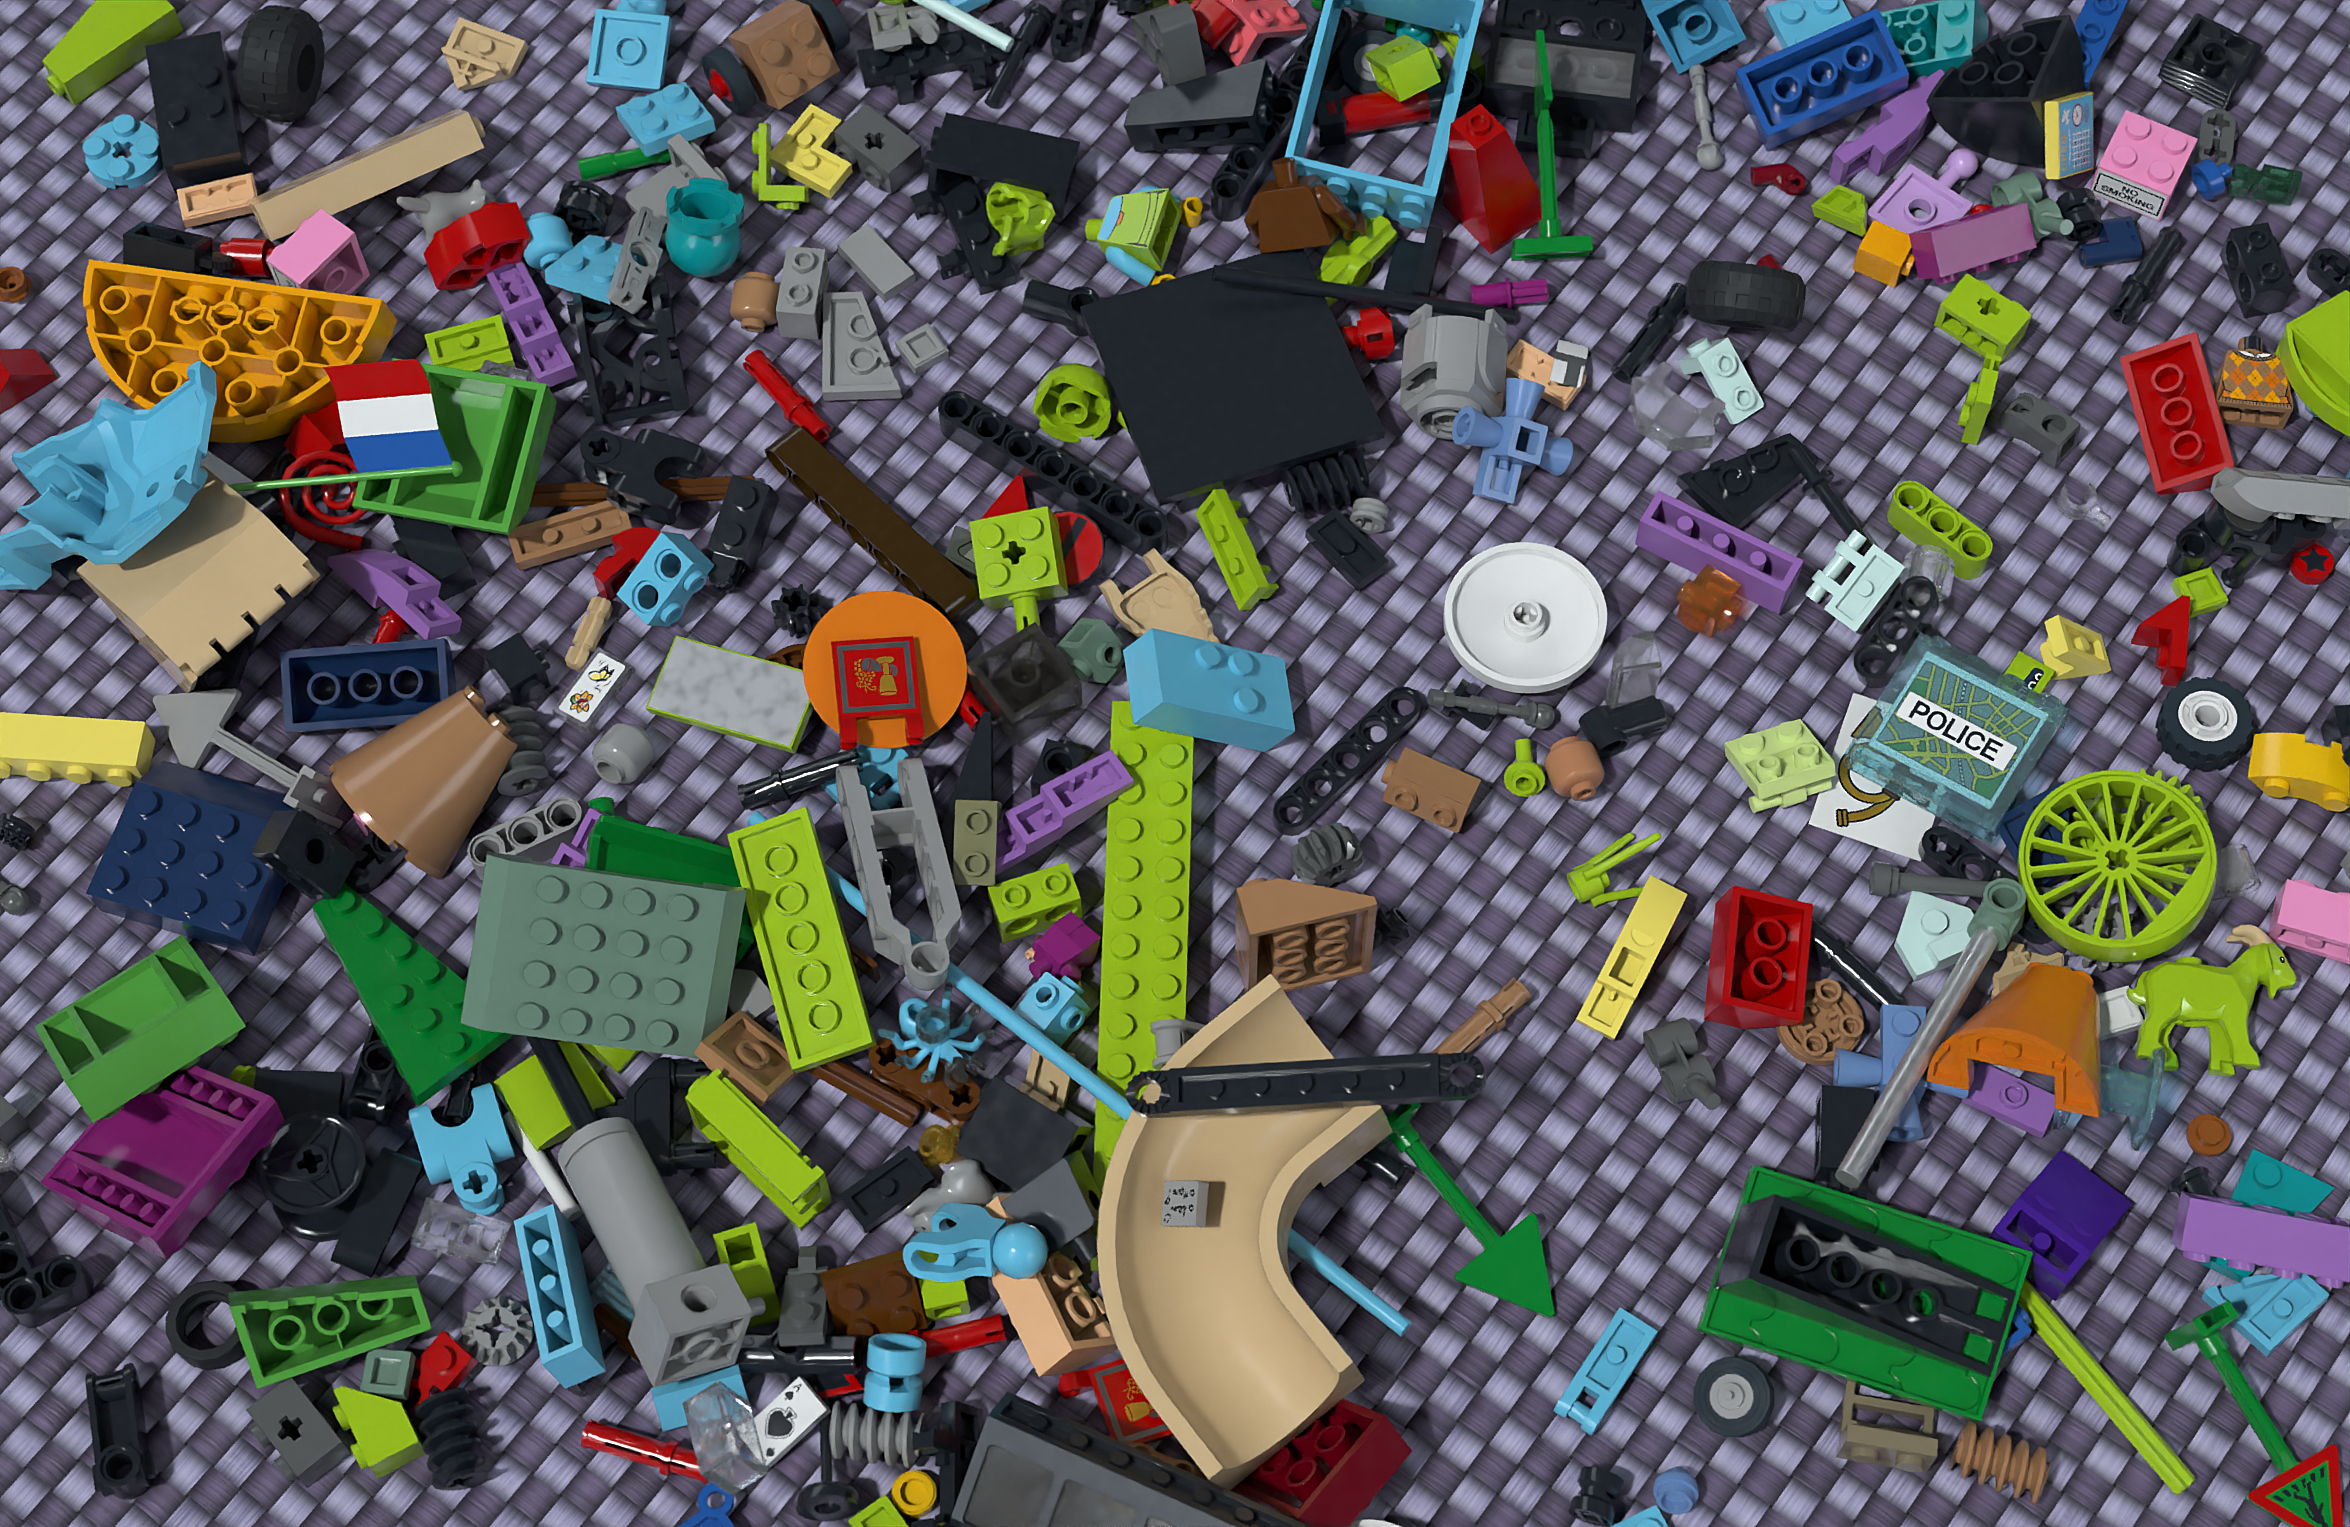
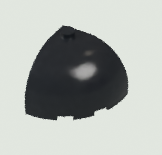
(2001, 91)

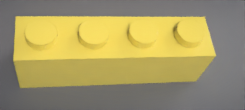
(74, 748)

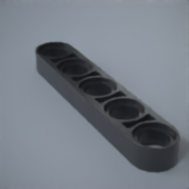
(1340, 778)

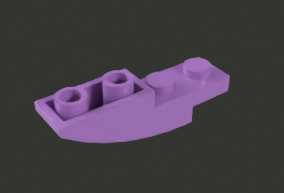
(1887, 141)
(401, 584)

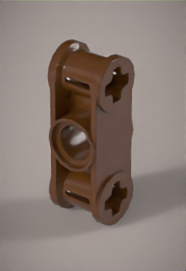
(931, 1096)

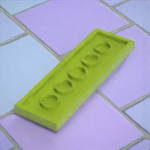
(801, 940)

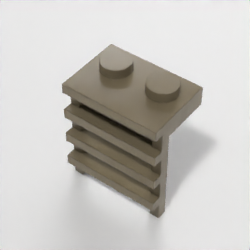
(1884, 1444)

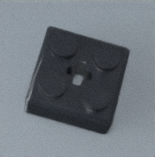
(2210, 61)

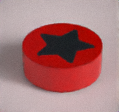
(2312, 564)

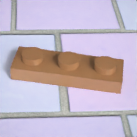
(567, 534)

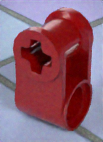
(1212, 20)

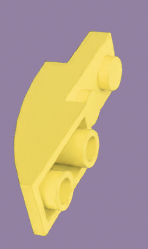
(1631, 958)

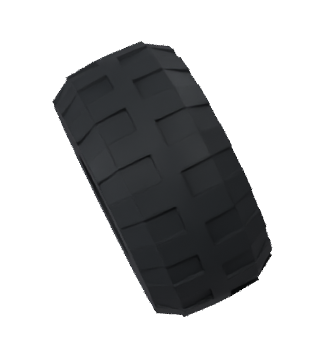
(280, 63)
(1745, 296)

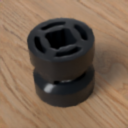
(2079, 208)
(1596, 1496)

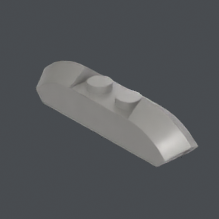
(2266, 493)

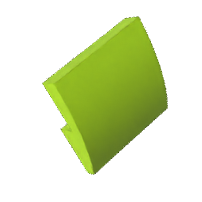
(534, 1103)

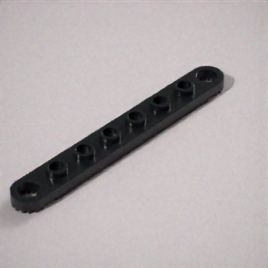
(1306, 1084)

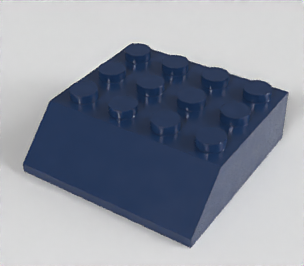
(187, 858)

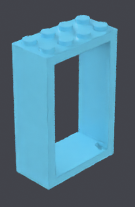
(1366, 192)

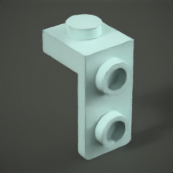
(1724, 375)

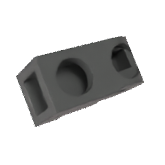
(2041, 427)

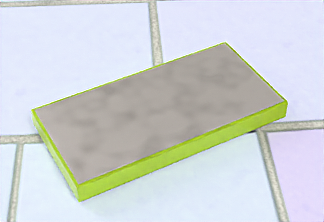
(732, 694)

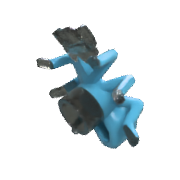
(931, 1032)

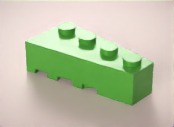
(320, 1324)

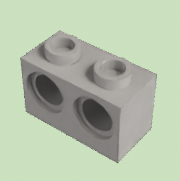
(801, 292)

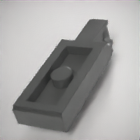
(804, 1302)

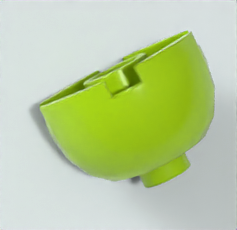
(1073, 402)

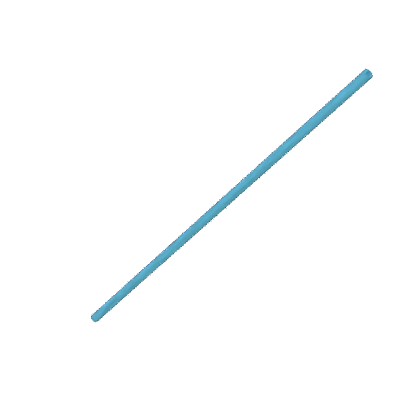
(1120, 1105)

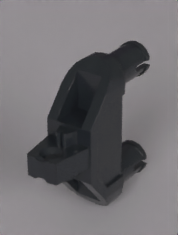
(651, 1111)

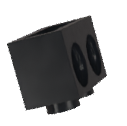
(2256, 270)

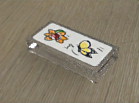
(593, 690)

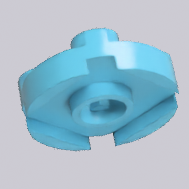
(117, 136)

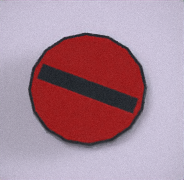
(1081, 546)

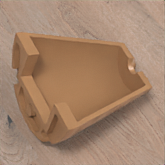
(428, 778)

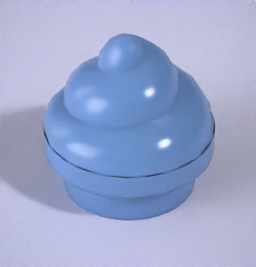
(1675, 1491)

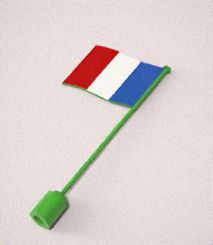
(385, 423)

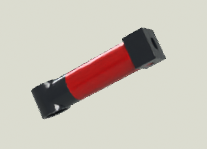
(1378, 110)

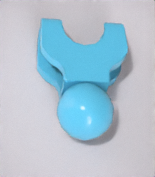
(975, 1246)

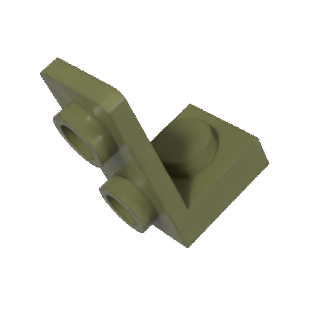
(975, 842)

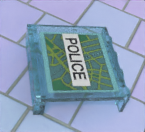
(1955, 736)

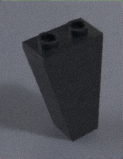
(1205, 111)

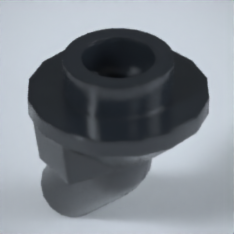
(1390, 926)

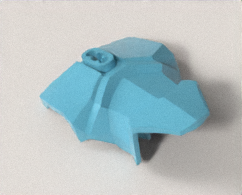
(110, 482)

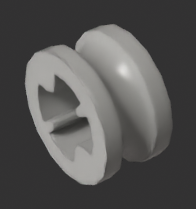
(1369, 515)

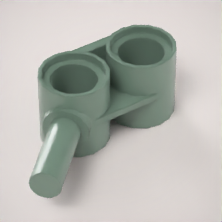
(2044, 214)

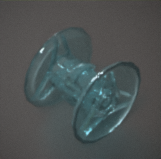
(2128, 1095)

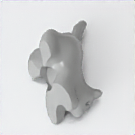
(440, 209)
(960, 1184)

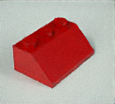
(1758, 960)

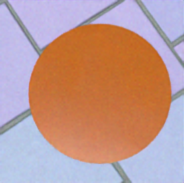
(889, 614)

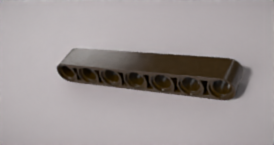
(872, 523)

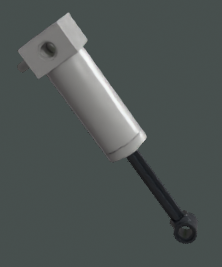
(684, 1311)

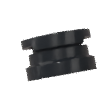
(583, 210)

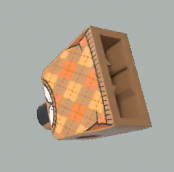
(2253, 387)

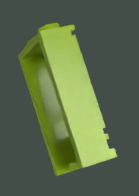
(758, 1148)

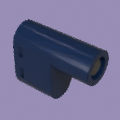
(2117, 243)

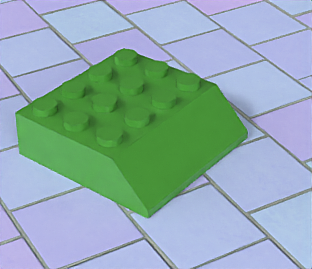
(498, 437)
(139, 1029)

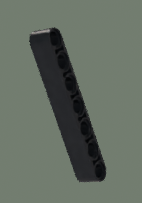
(1258, 157)
(1045, 458)

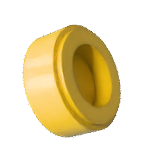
(914, 1494)

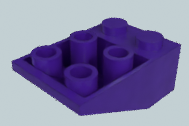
(2061, 1221)

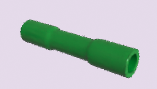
(612, 163)

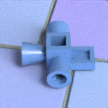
(1510, 442)
(1858, 1070)

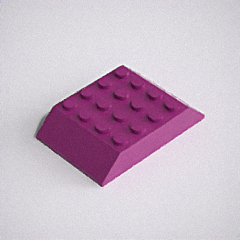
(165, 1157)

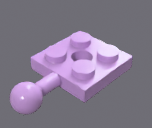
(1920, 190)

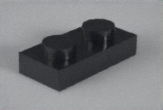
(1346, 549)
(886, 1189)

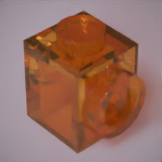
(1709, 601)

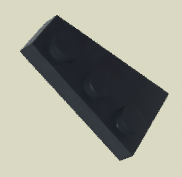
(1746, 484)

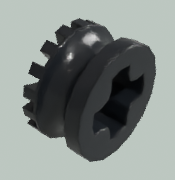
(14, 831)

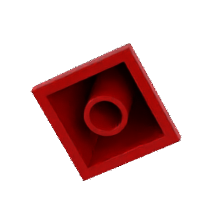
(1488, 181)

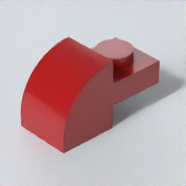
(630, 549)

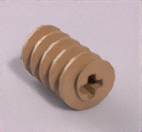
(2001, 1461)

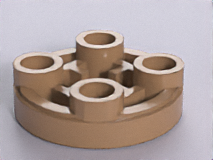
(1828, 1022)

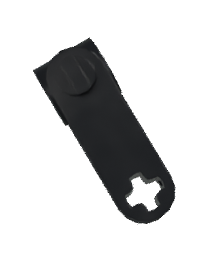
(119, 1433)

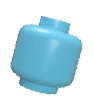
(548, 240)

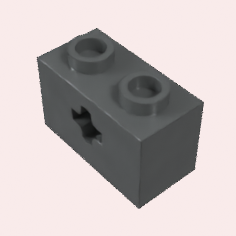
(878, 150)
(316, 1448)

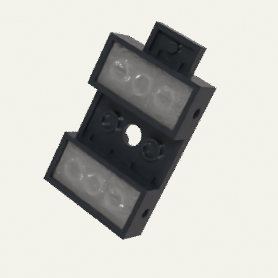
(1590, 74)

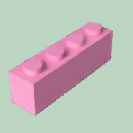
(2312, 920)

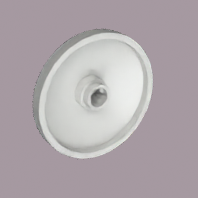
(1525, 617)

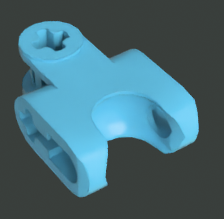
(467, 1151)

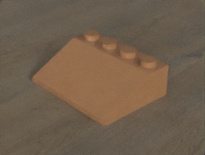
(1302, 933)

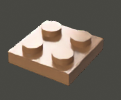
(747, 1057)

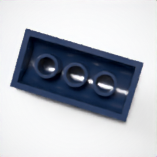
(364, 683)

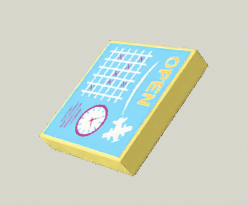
(2069, 135)

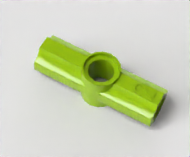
(1353, 260)

